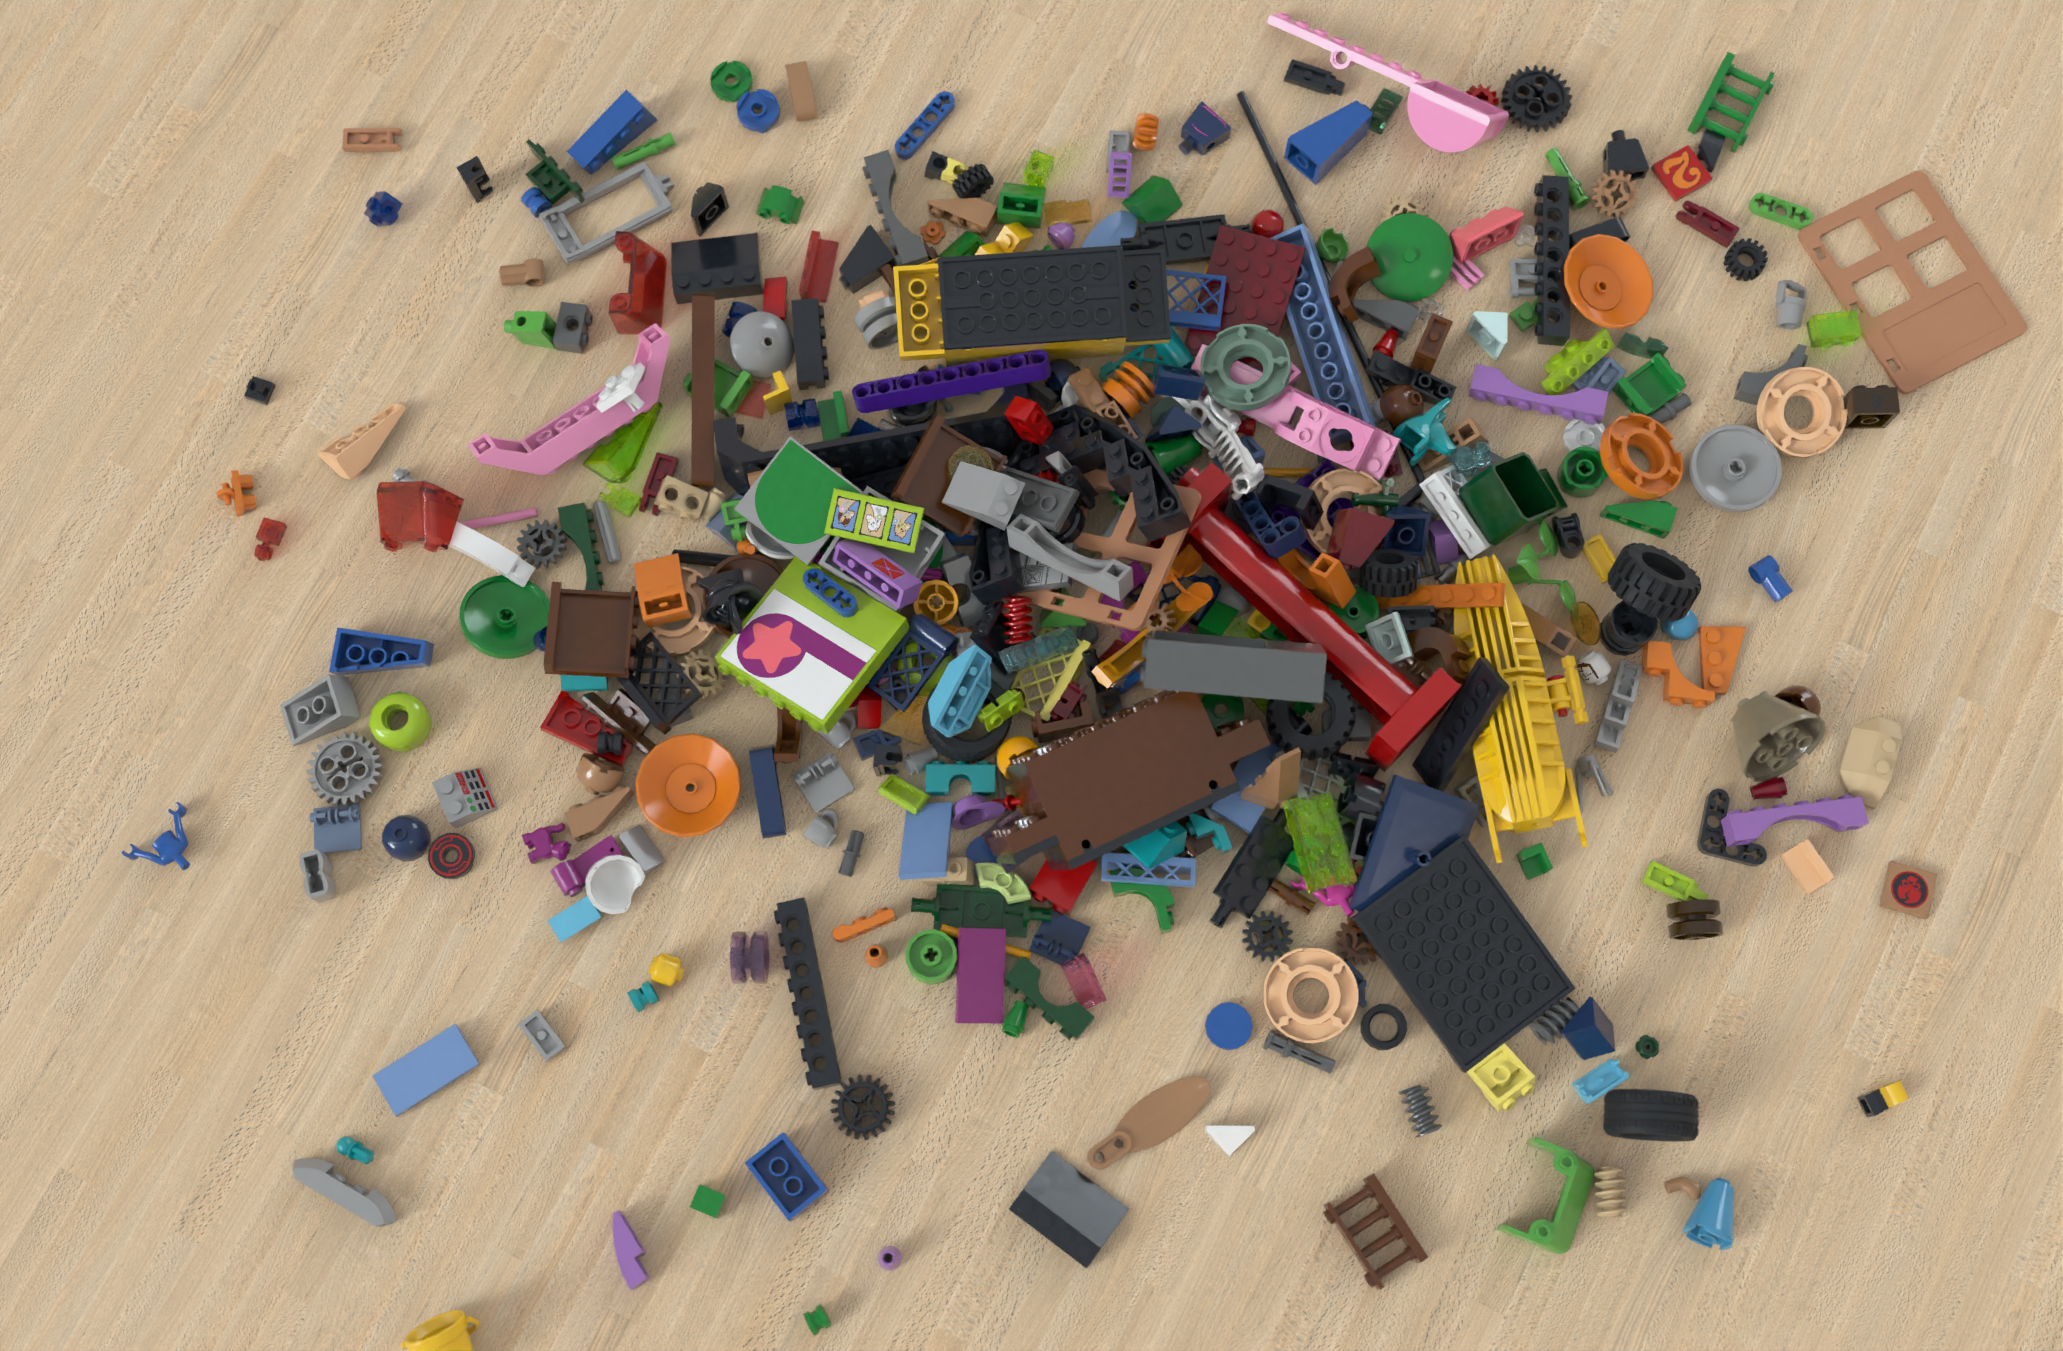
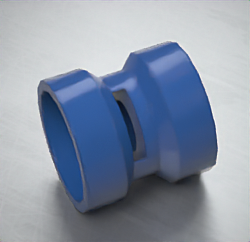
(534, 199)

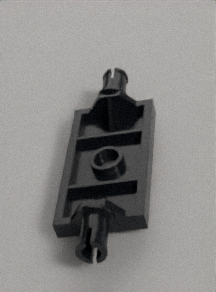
(1182, 238)
(1253, 868)

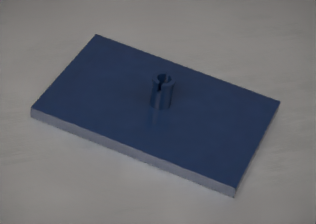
(1411, 824)

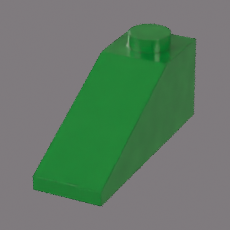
(1648, 516)

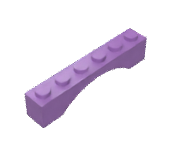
(1493, 386)
(1840, 815)

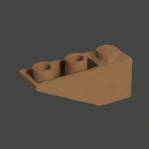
(965, 212)
(1549, 632)
(594, 816)

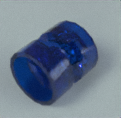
(736, 312)
(802, 414)

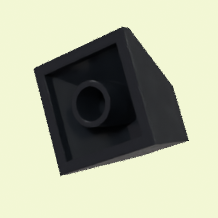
(707, 206)
(1362, 835)

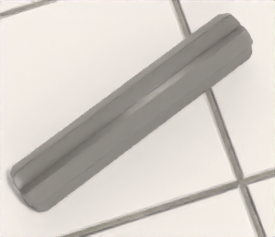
(606, 531)

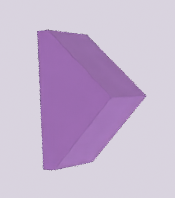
(1443, 542)

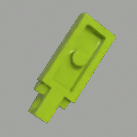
(1672, 883)

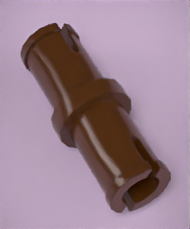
(1291, 896)

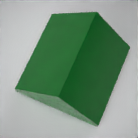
(1153, 200)

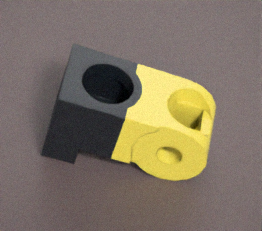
(943, 168)

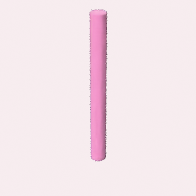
(502, 518)

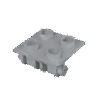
(823, 782)

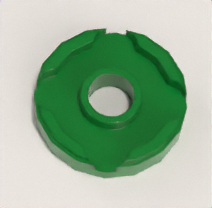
(726, 70)
(1233, 703)

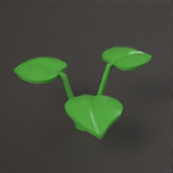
(1529, 570)

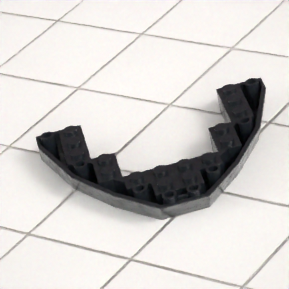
(1089, 444)

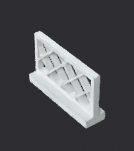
(1452, 510)

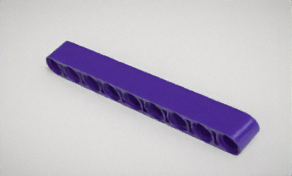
(952, 381)

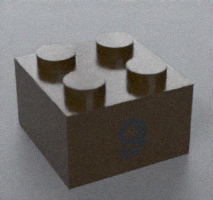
(1871, 406)

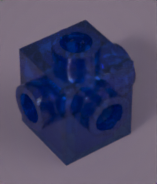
(382, 209)

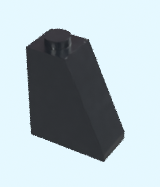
(865, 261)

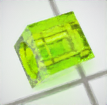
(1038, 161)

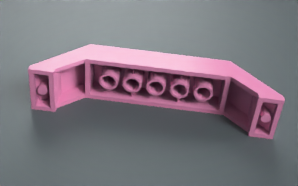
(583, 423)

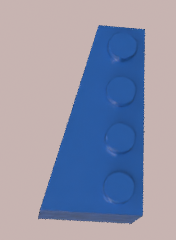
(611, 132)
(374, 652)

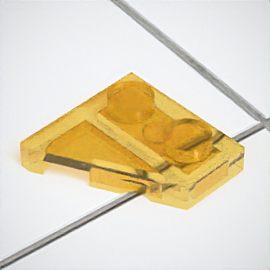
(907, 724)

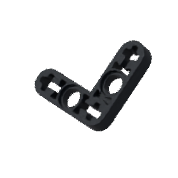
(1716, 834)

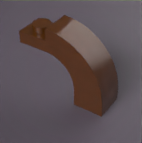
(1349, 278)
(1431, 641)
(789, 737)

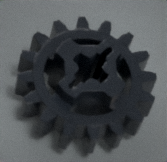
(1257, 930)

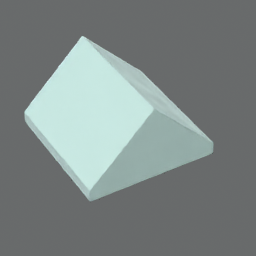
(1489, 331)
(1390, 638)

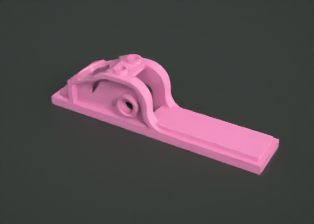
(1372, 446)

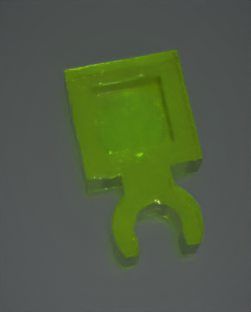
(622, 501)

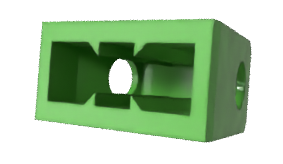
(532, 328)

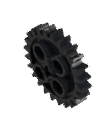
(1536, 98)

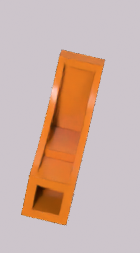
(1677, 690)

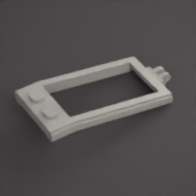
(563, 234)

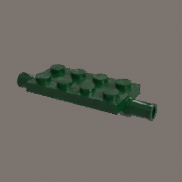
(979, 908)

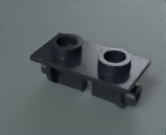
(1075, 479)
(1344, 765)

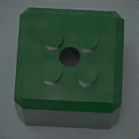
(1508, 498)

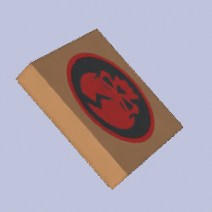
(1908, 890)

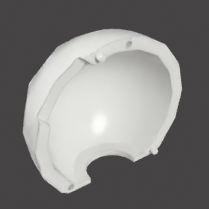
(613, 882)

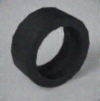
(1401, 1027)

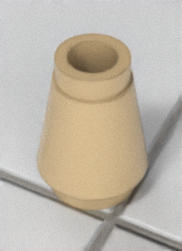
(712, 504)

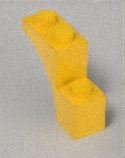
(1012, 238)

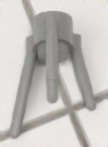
(1590, 767)

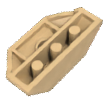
(1870, 759)

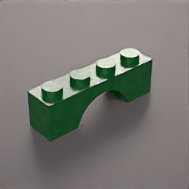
(1071, 1018)

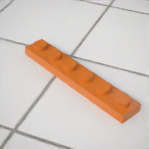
(1450, 596)

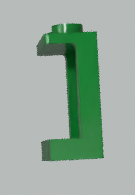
(1650, 386)

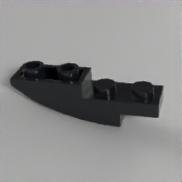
(1393, 373)

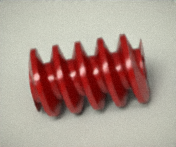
(1018, 619)

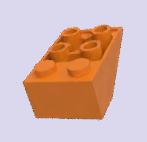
(662, 590)

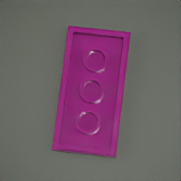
(980, 975)

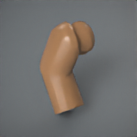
(1685, 1184)

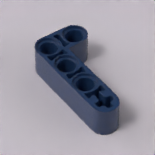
(1276, 538)
(767, 791)

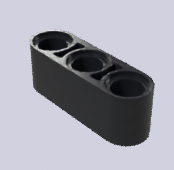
(1613, 227)

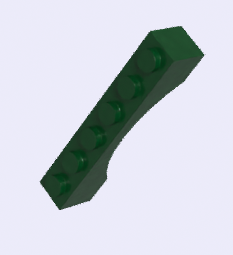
(576, 525)

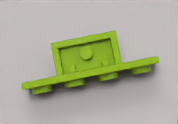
(1575, 361)

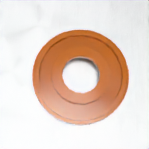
(1653, 440)

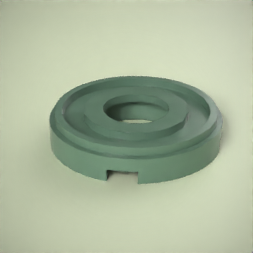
(1241, 342)

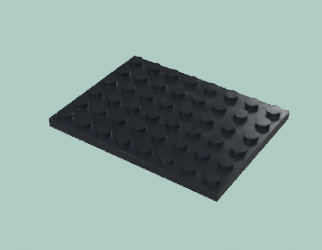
(1463, 953)

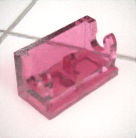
(1083, 981)

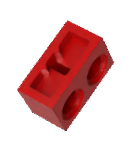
(1029, 420)

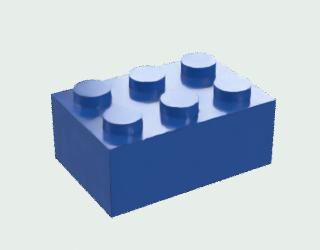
(787, 1176)

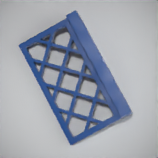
(1192, 319)

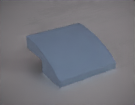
(1600, 376)

